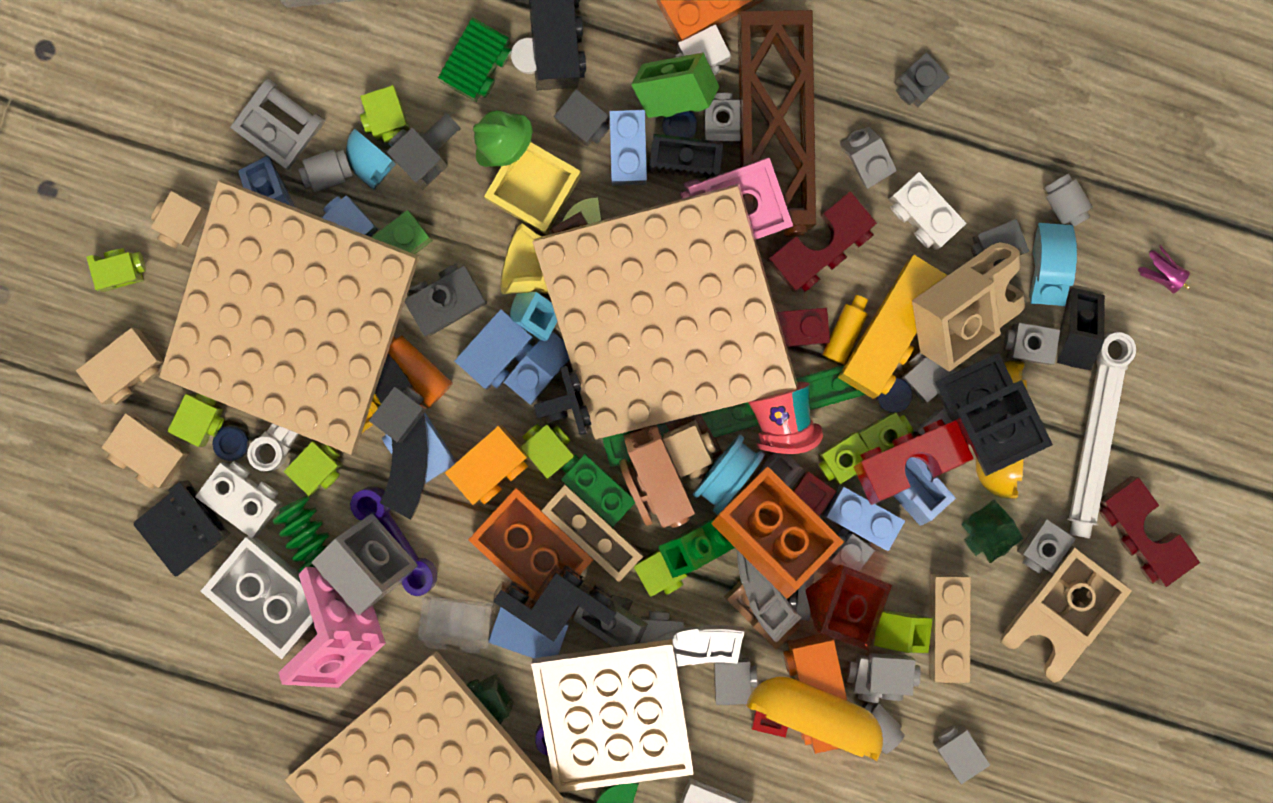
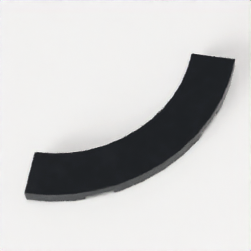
(408, 457)

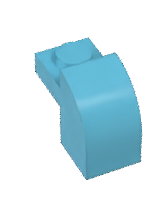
(1054, 264)

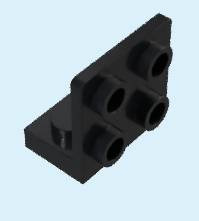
(181, 528)

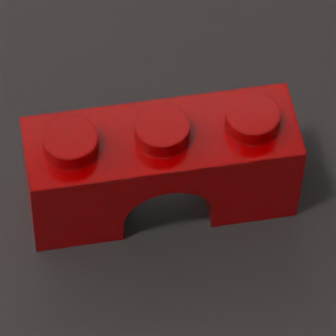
(884, 472)

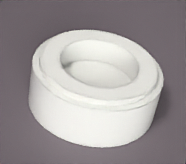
(523, 56)

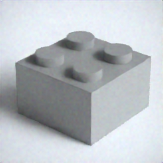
(364, 564)

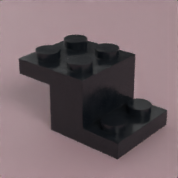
(993, 414)
(555, 601)

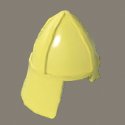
(521, 266)

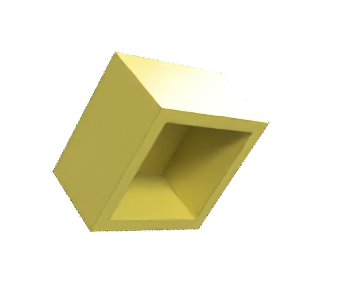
(534, 188)

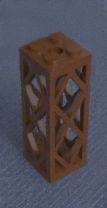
(774, 26)

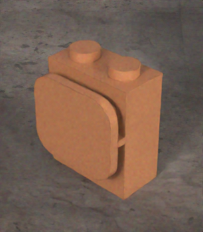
(655, 480)

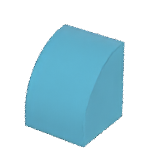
(534, 314)

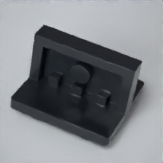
(557, 408)

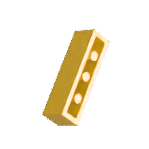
(890, 331)

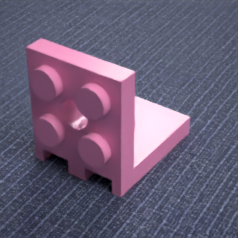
(756, 179)
(341, 641)

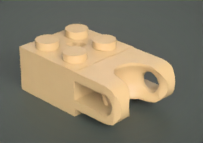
(968, 306)
(1067, 623)

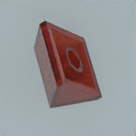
(848, 605)

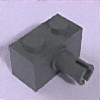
(419, 152)
(444, 300)

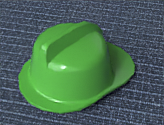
(501, 138)

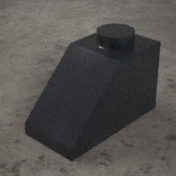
(1081, 329)

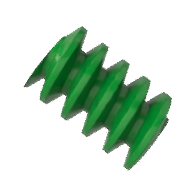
(302, 531)

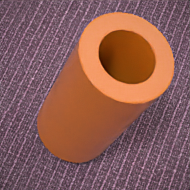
(423, 374)

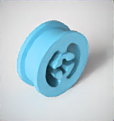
(728, 474)

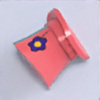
(787, 422)

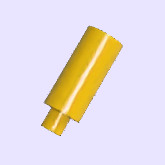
(846, 330)

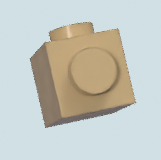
(177, 220)
(690, 449)

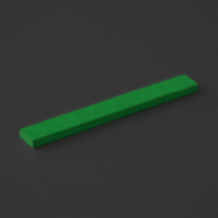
(824, 390)

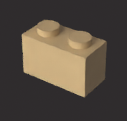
(120, 367)
(144, 451)

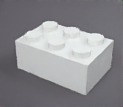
(262, 596)

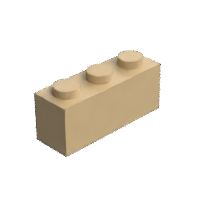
(592, 533)
(950, 628)

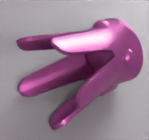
(1175, 275)

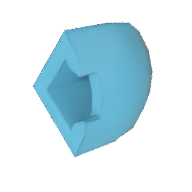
(367, 160)

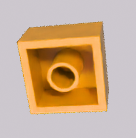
(487, 465)

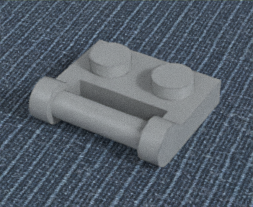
(269, 133)

